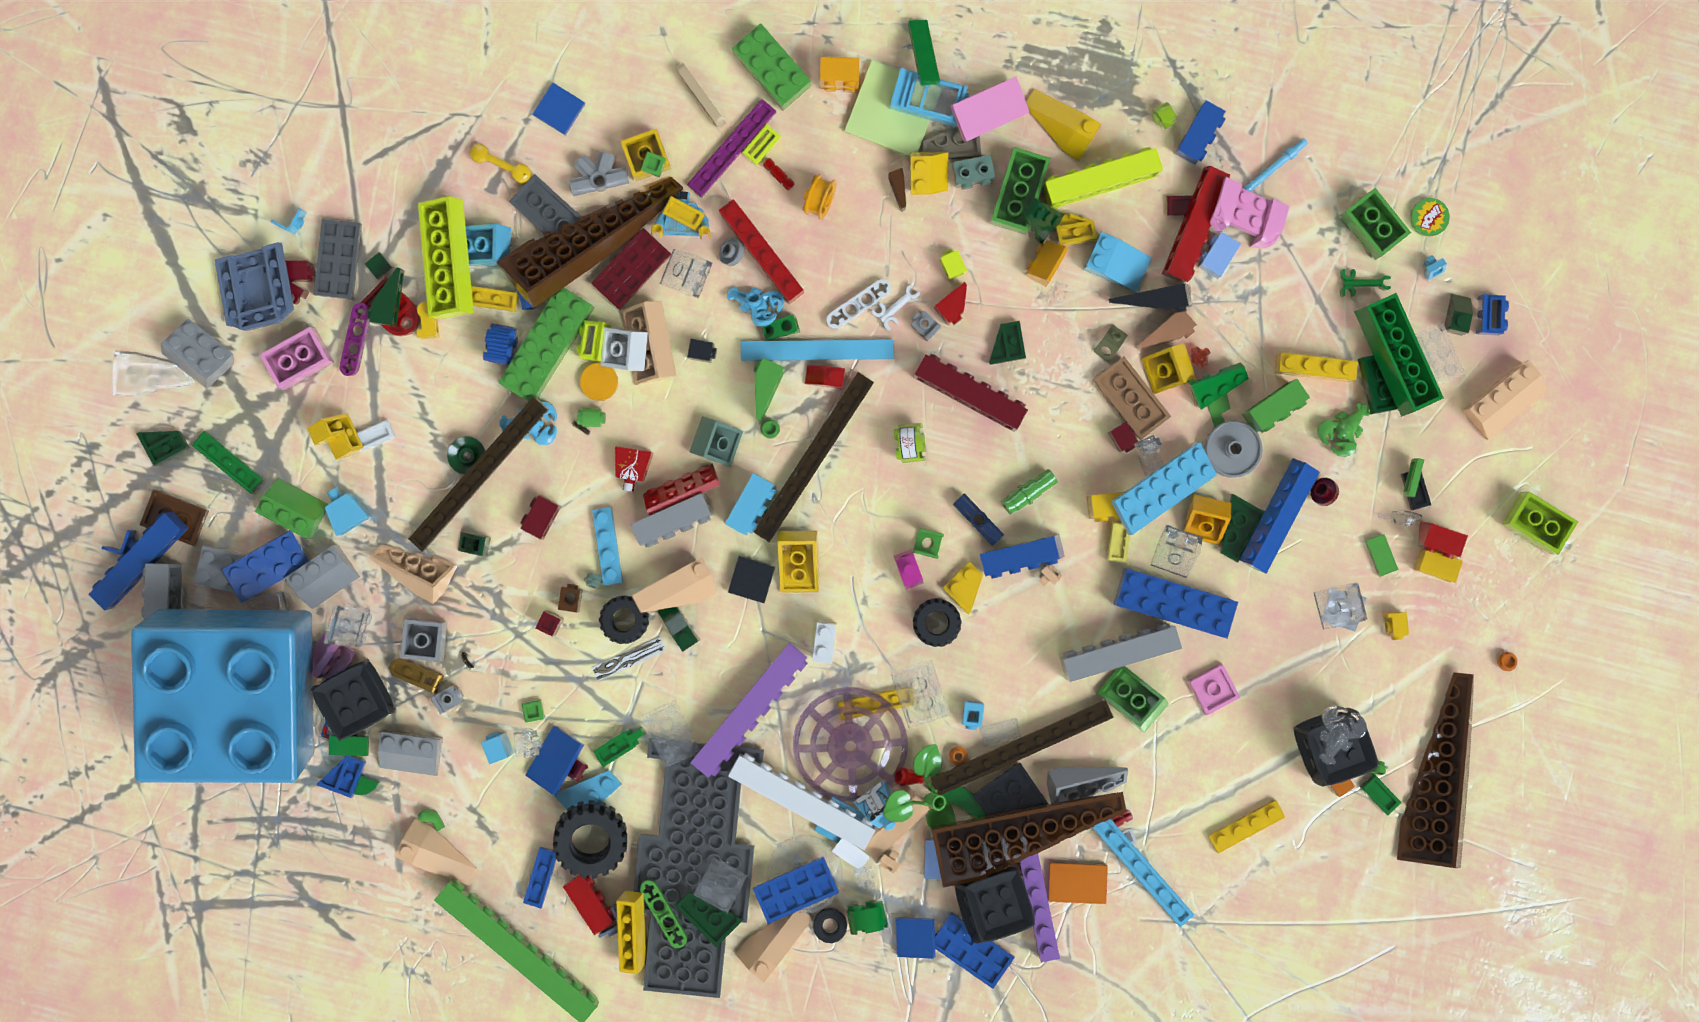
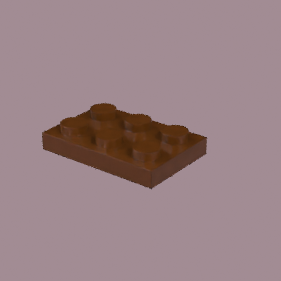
(189, 513)

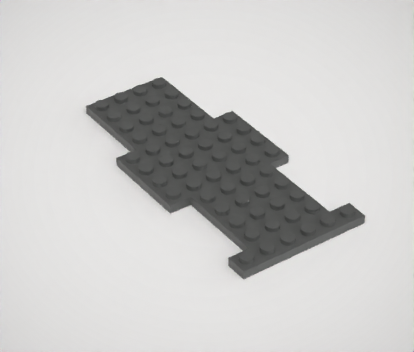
(694, 827)

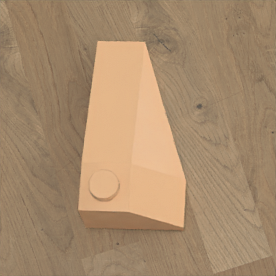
(884, 839)

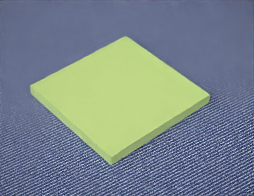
(878, 123)

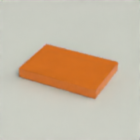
(1077, 883)

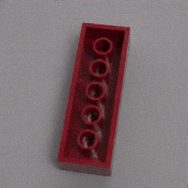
(971, 393)

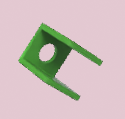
(935, 536)

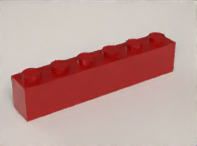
(1195, 226)
(761, 251)

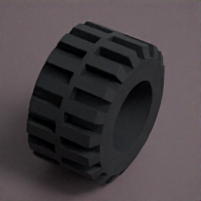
(612, 631)
(949, 634)

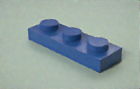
(540, 878)

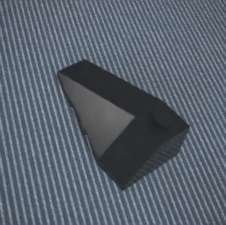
(1167, 298)

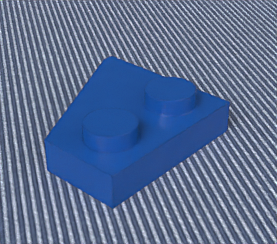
(344, 776)

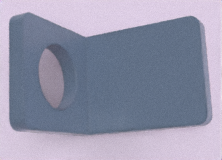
(613, 929)

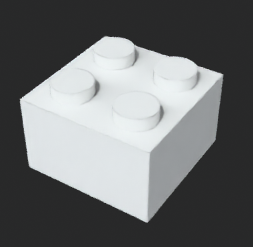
(623, 349)

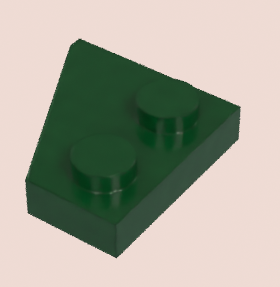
(1008, 344)
(162, 445)

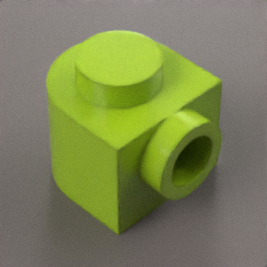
(1164, 115)

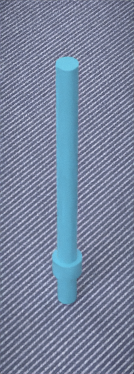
(1290, 154)

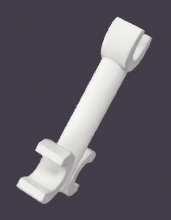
(885, 316)

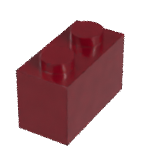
(540, 517)

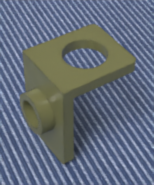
(1113, 340)

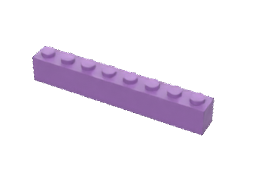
(749, 710)

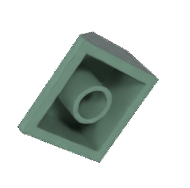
(716, 441)

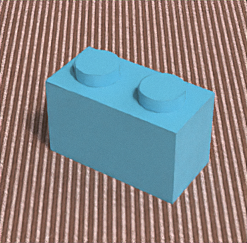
(497, 747)

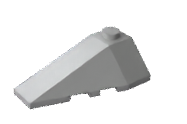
(1083, 782)

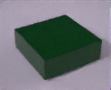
(378, 265)

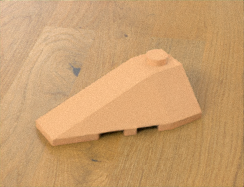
(420, 574)
(684, 587)
(430, 851)
(769, 946)

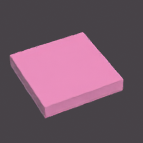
(1214, 689)

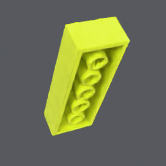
(1102, 178)
(445, 258)

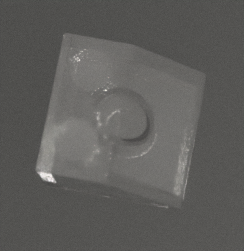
(686, 273)
(1177, 551)
(1340, 606)
(720, 885)

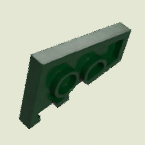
(1042, 218)
(1375, 387)
(1240, 528)
(707, 918)

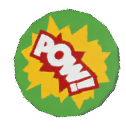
(1430, 217)

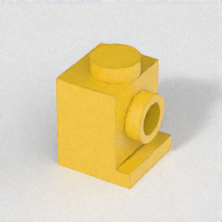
(1396, 625)

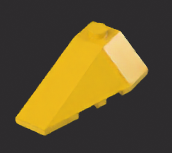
(1064, 124)

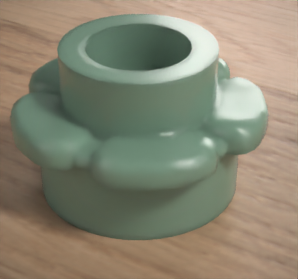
(593, 580)

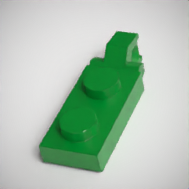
(618, 746)

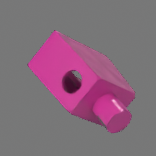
(908, 569)

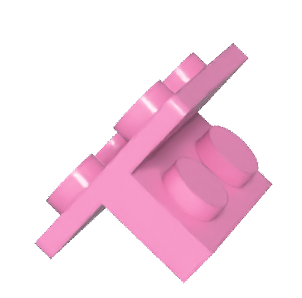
(330, 658)

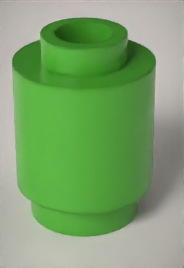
(591, 417)

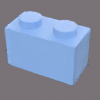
(1219, 255)

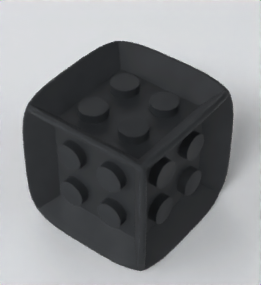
(353, 699)
(1349, 764)
(995, 906)

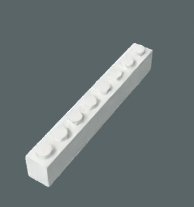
(802, 801)

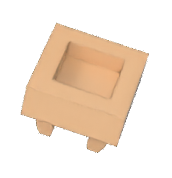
(1050, 574)
(888, 862)

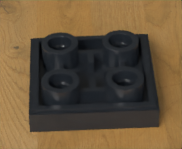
(751, 579)

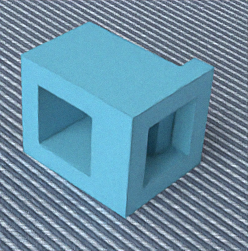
(976, 707)

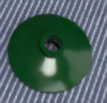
(457, 450)

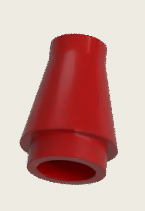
(906, 777)

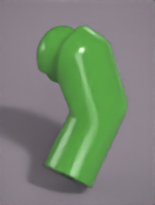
(432, 817)

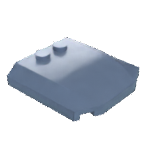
(255, 288)

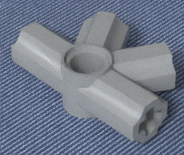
(591, 171)

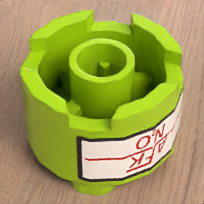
(910, 443)

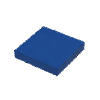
(559, 109)
(915, 937)

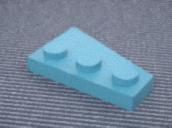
(594, 788)

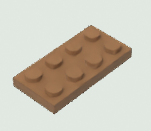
(1132, 398)

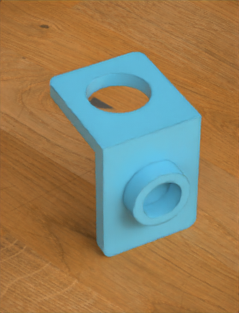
(296, 223)

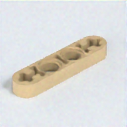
(700, 95)

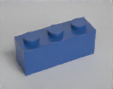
(1201, 132)

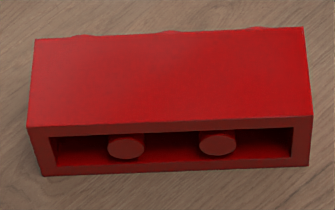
(589, 903)

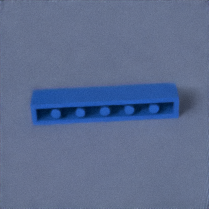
(1279, 515)
(130, 565)

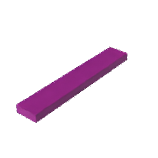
(731, 148)

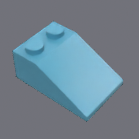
(487, 244)
(1117, 262)

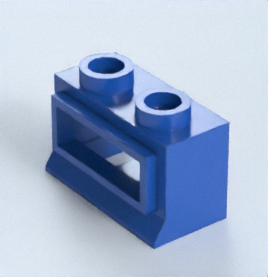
(1486, 315)

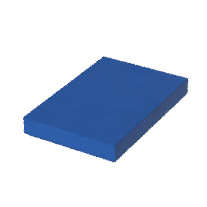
(554, 760)

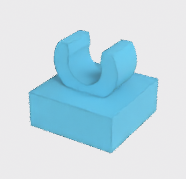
(1433, 267)

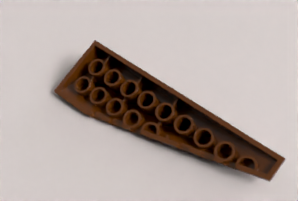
(990, 843)

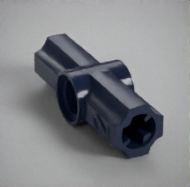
(969, 510)

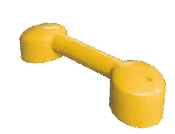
(479, 154)

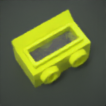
(591, 340)

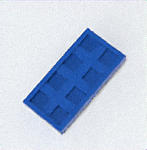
(265, 566)
(795, 890)
(984, 960)

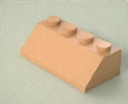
(658, 360)
(1506, 399)

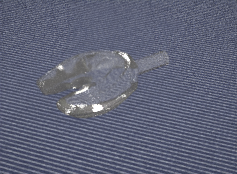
(1402, 517)

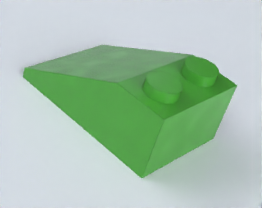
(767, 380)
(1133, 698)

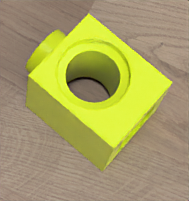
(952, 264)

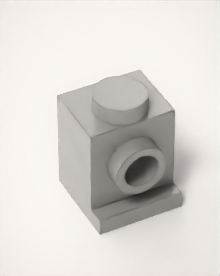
(925, 332)
(456, 698)

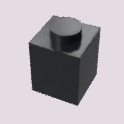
(701, 351)

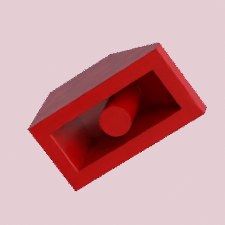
(952, 305)
(825, 376)

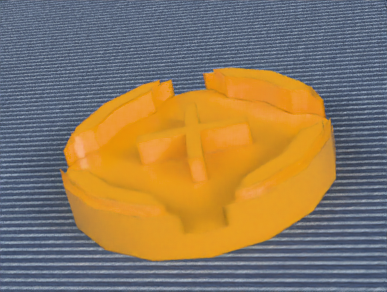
(599, 382)

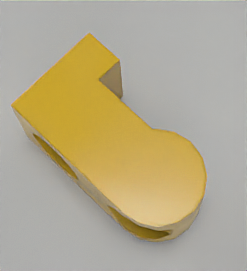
(429, 325)

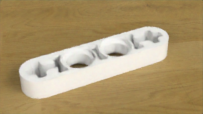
(860, 306)

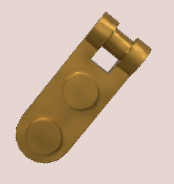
(415, 674)

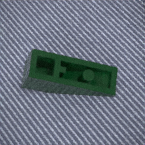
(387, 302)
(679, 627)

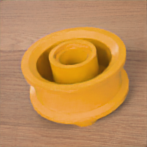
(819, 196)

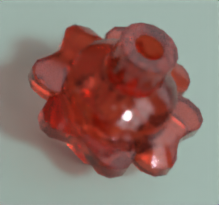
(1199, 356)

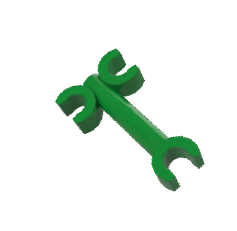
(1349, 283)

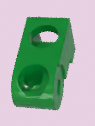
(781, 328)

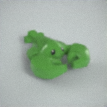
(1345, 429)

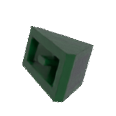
(474, 544)

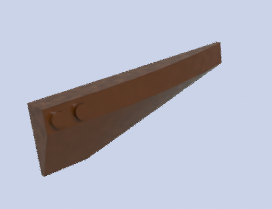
(560, 257)
(1437, 806)

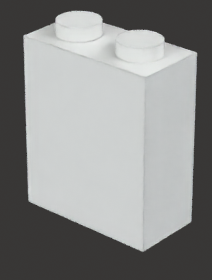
(824, 642)

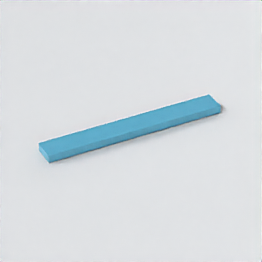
(817, 350)
(1144, 872)

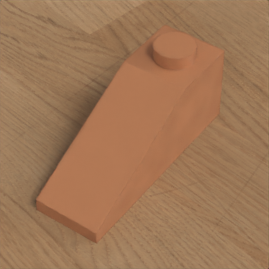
(1173, 329)

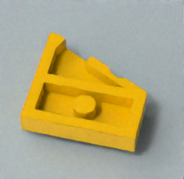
(1075, 230)
(964, 586)

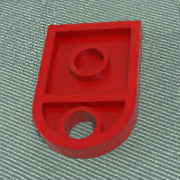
(406, 310)

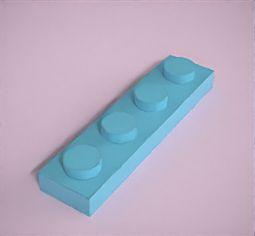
(607, 546)

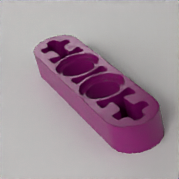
(352, 338)

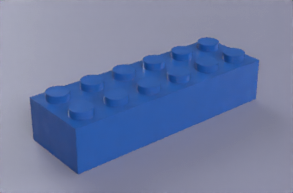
(1175, 603)

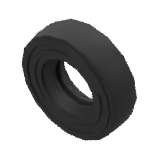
(834, 936)

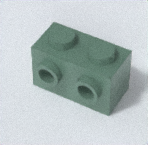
(973, 168)

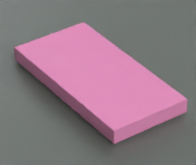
(989, 109)

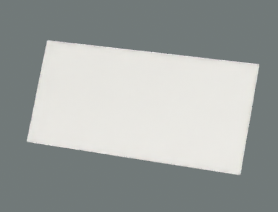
(850, 853)

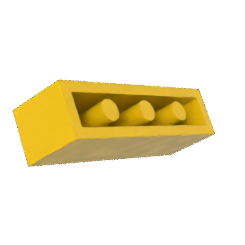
(1316, 367)
(631, 932)

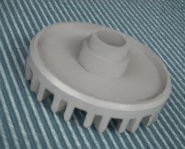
(1247, 445)

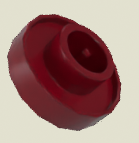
(1324, 491)

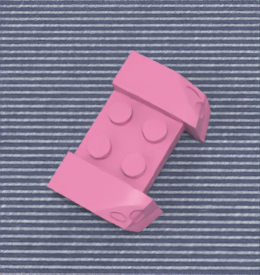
(1249, 213)

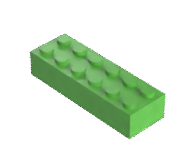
(546, 344)

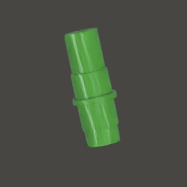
(1029, 491)

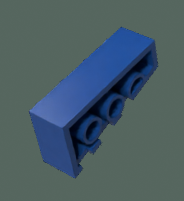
(1021, 556)

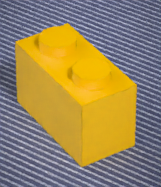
(1438, 566)

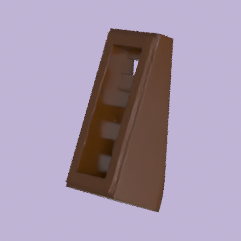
(897, 183)

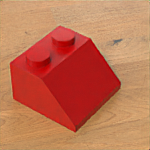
(1441, 539)

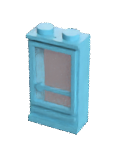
(926, 101)

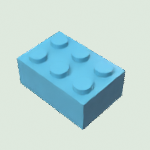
(750, 505)

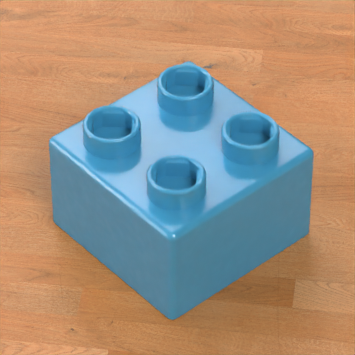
(222, 696)

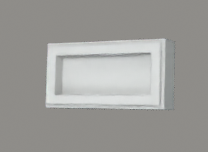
(376, 435)

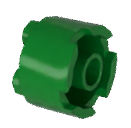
(867, 917)

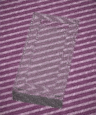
(1000, 731)

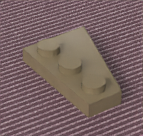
(953, 144)

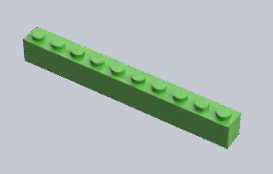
(517, 951)

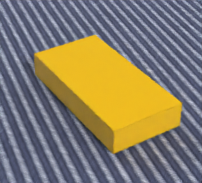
(683, 213)

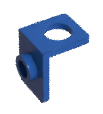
(128, 540)

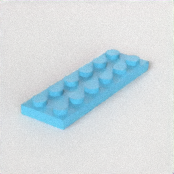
(1163, 488)

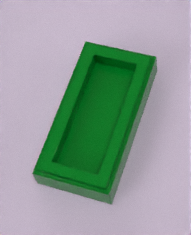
(349, 746)
(1380, 794)

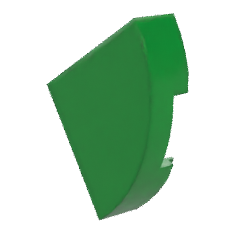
(366, 785)

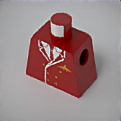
(631, 466)

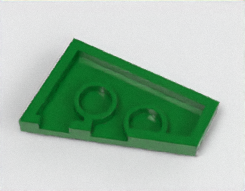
(1217, 385)

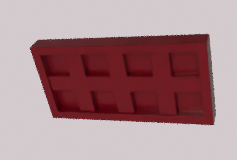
(631, 269)

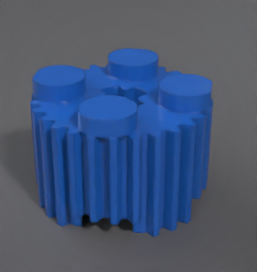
(499, 344)

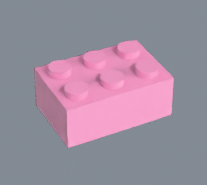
(297, 358)

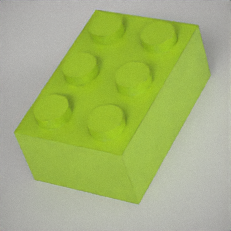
(1540, 523)

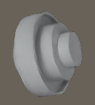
(731, 252)

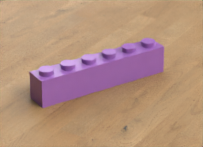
(1043, 928)

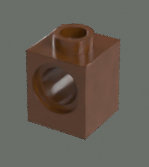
(564, 605)

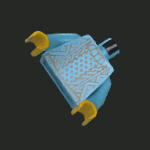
(673, 228)

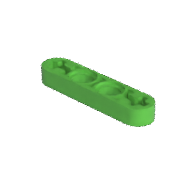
(661, 914)

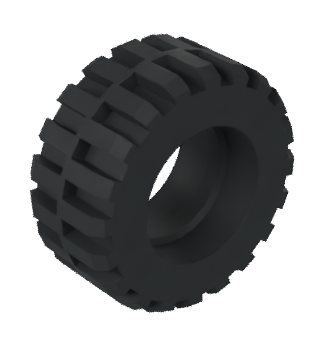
(597, 862)

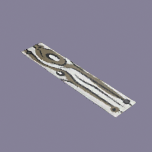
(628, 659)

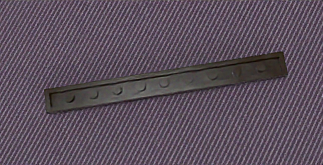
(813, 457)
(478, 474)
(1022, 747)

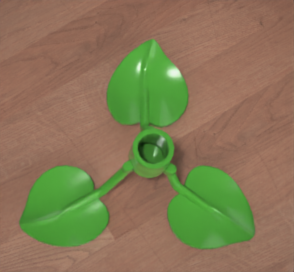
(898, 805)

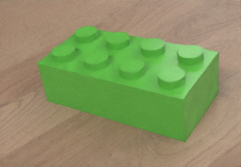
(771, 67)
(1019, 187)

